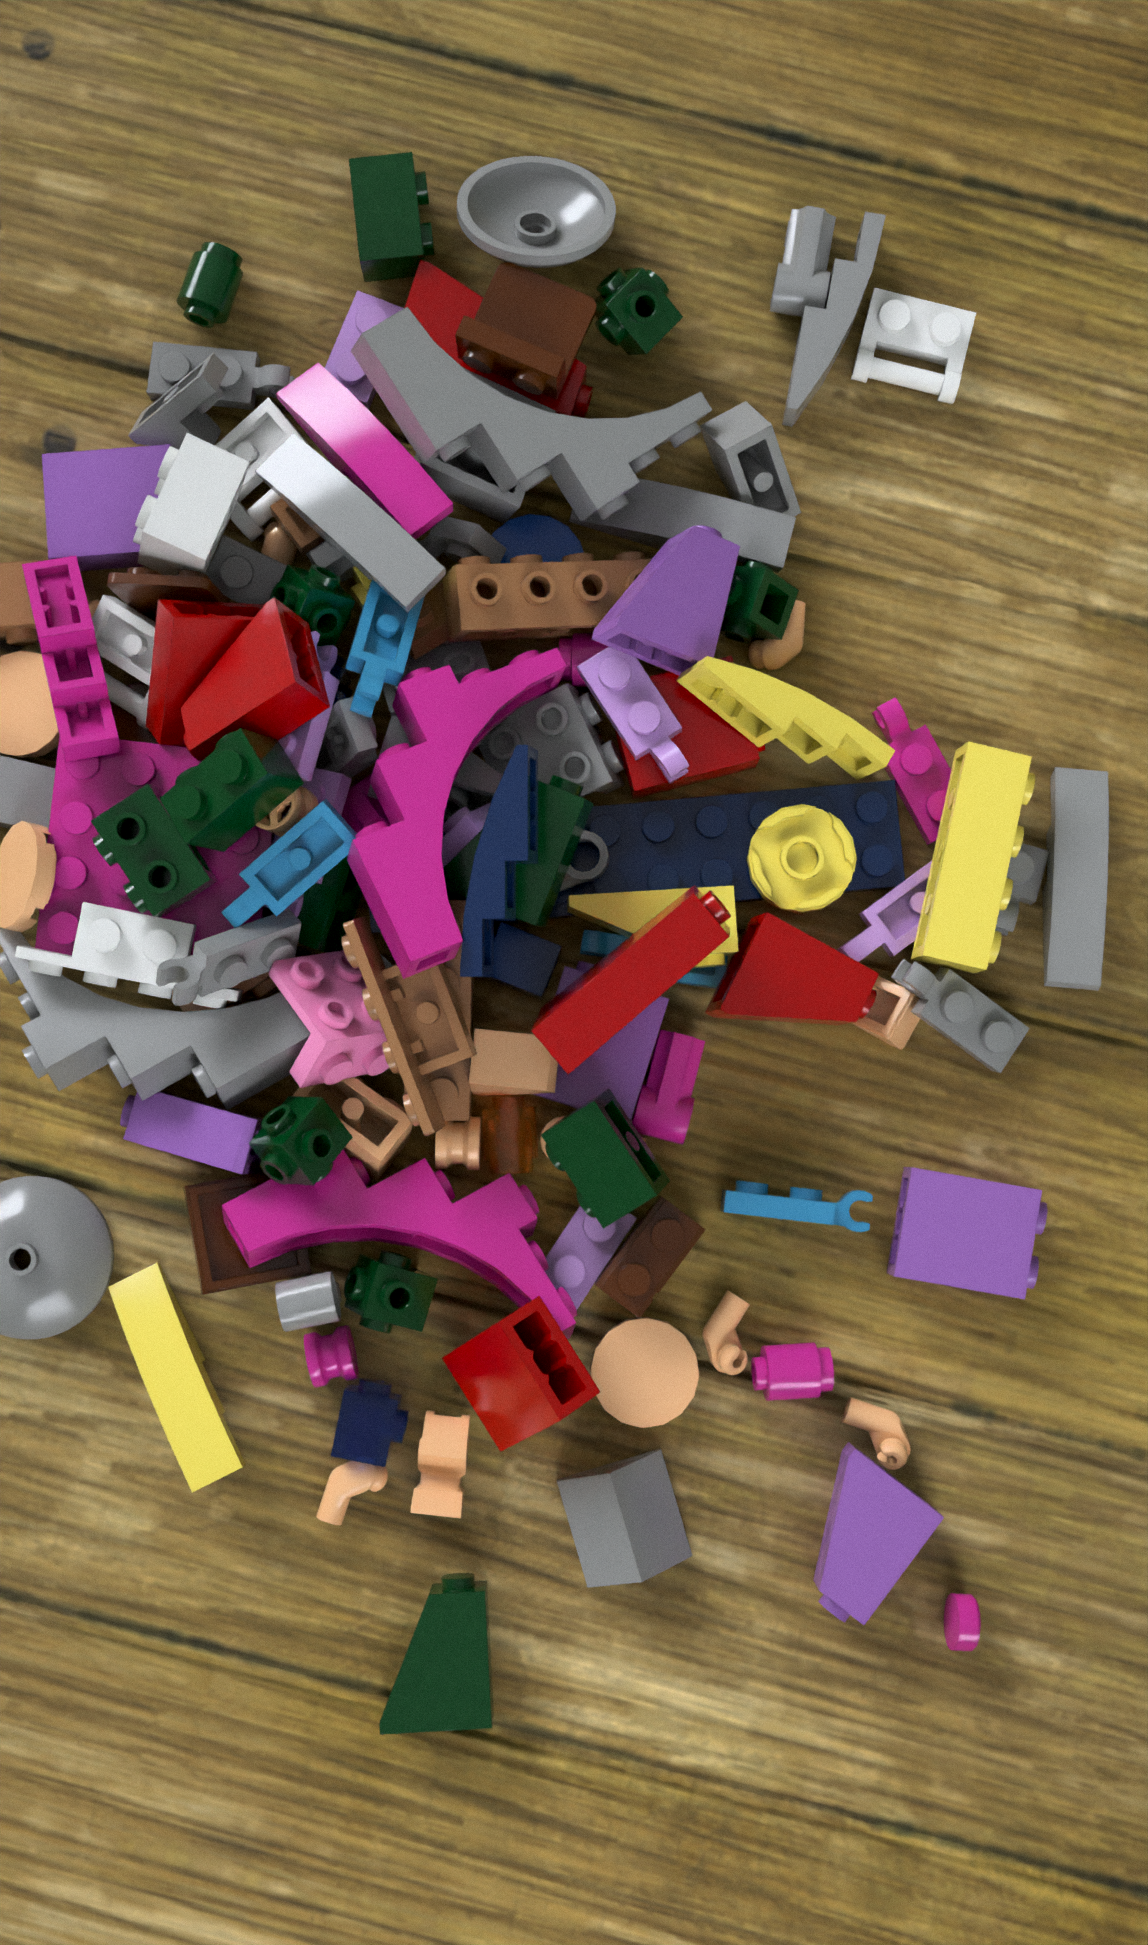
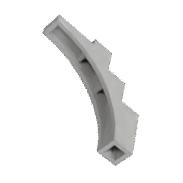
(449, 410)
(78, 1032)

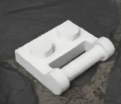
(917, 331)
(255, 441)
(128, 642)

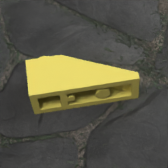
(631, 910)

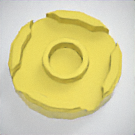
(801, 858)

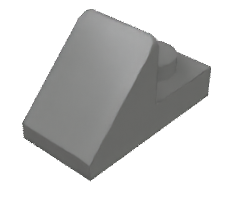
(183, 408)

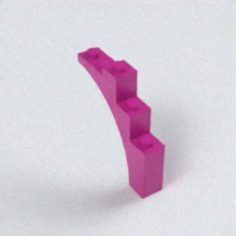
(402, 862)
(410, 1210)

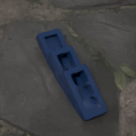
(506, 840)

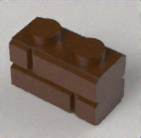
(649, 1256)

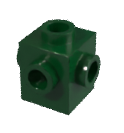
(634, 310)
(316, 599)
(757, 604)
(300, 1141)
(389, 1292)

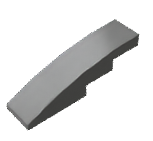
(826, 329)
(664, 510)
(351, 522)
(1076, 879)

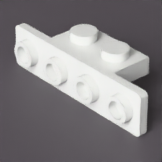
(127, 947)

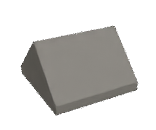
(625, 1520)

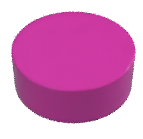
(961, 1622)

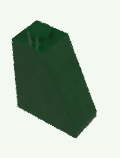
(560, 827)
(446, 1665)

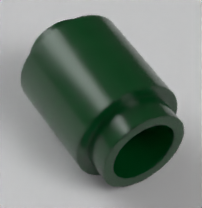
(210, 285)

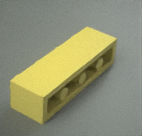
(973, 858)

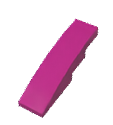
(365, 450)
(71, 659)

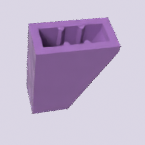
(675, 603)
(193, 1130)
(868, 1536)

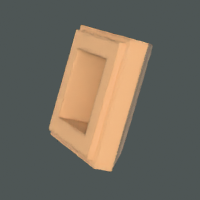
(891, 1014)

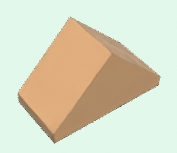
(510, 1064)

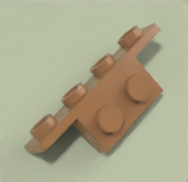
(417, 1018)

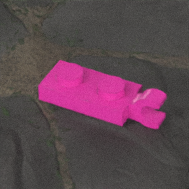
(916, 767)

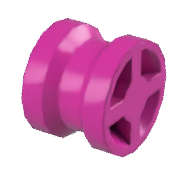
(331, 1356)

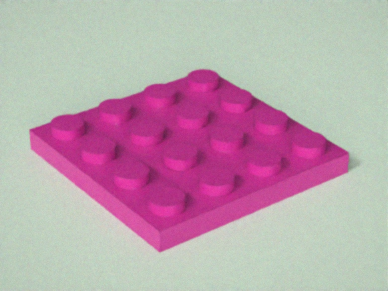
(82, 875)

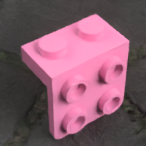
(331, 1005)

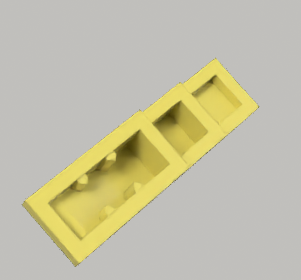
(772, 709)
(176, 1377)

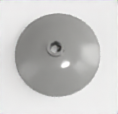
(536, 211)
(68, 1255)

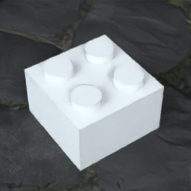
(192, 507)

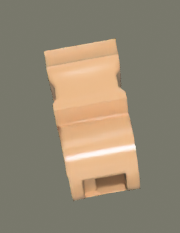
(442, 1466)

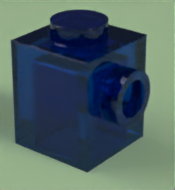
(369, 1423)

